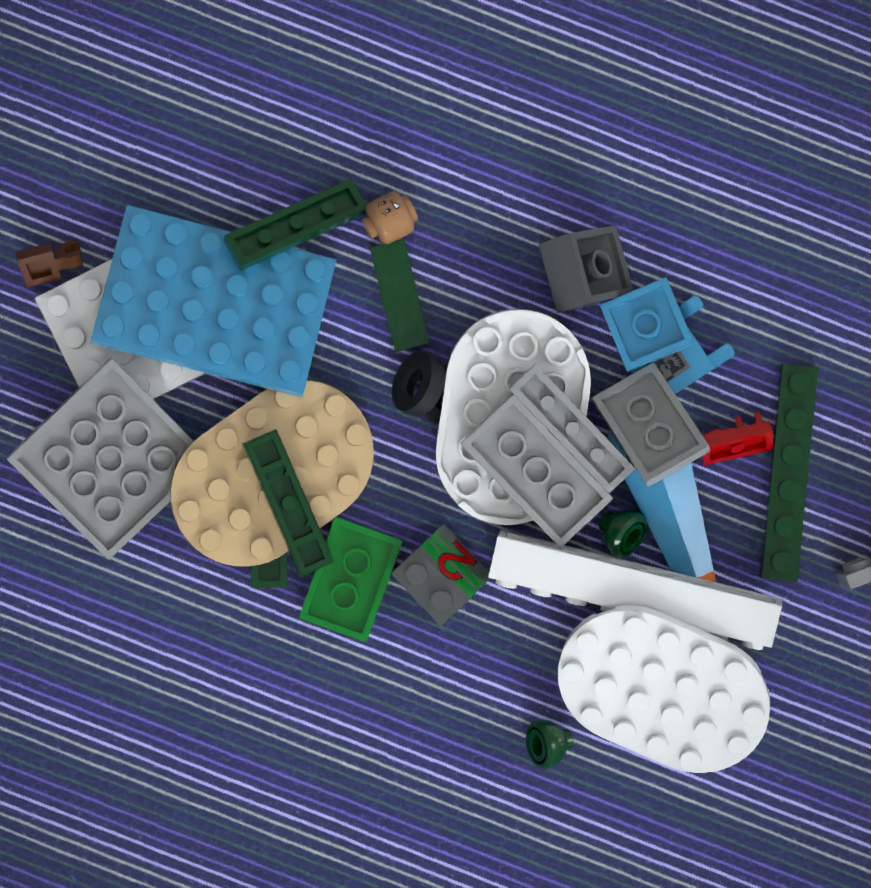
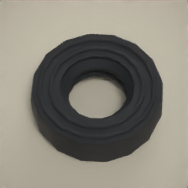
(429, 390)

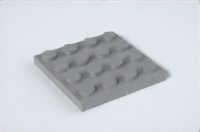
(105, 458)

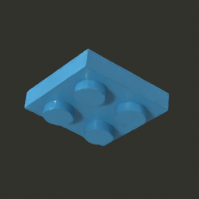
(647, 324)

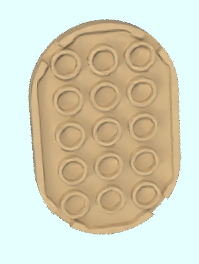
(219, 495)

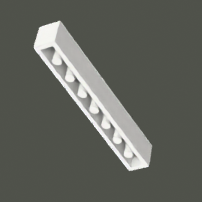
(614, 582)

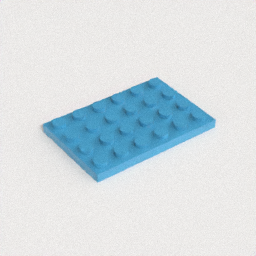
(187, 303)

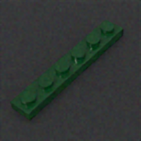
(789, 472)

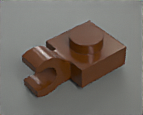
(44, 264)

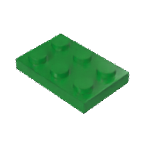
(350, 589)

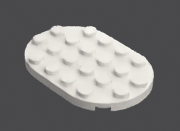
(478, 381)
(664, 689)

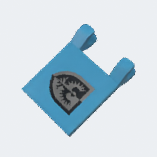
(690, 363)

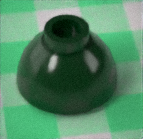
(623, 532)
(547, 743)

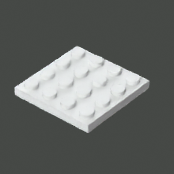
(71, 318)

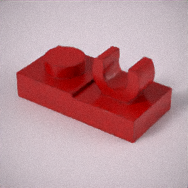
(738, 442)

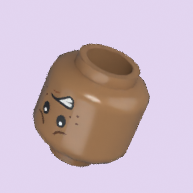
(390, 217)

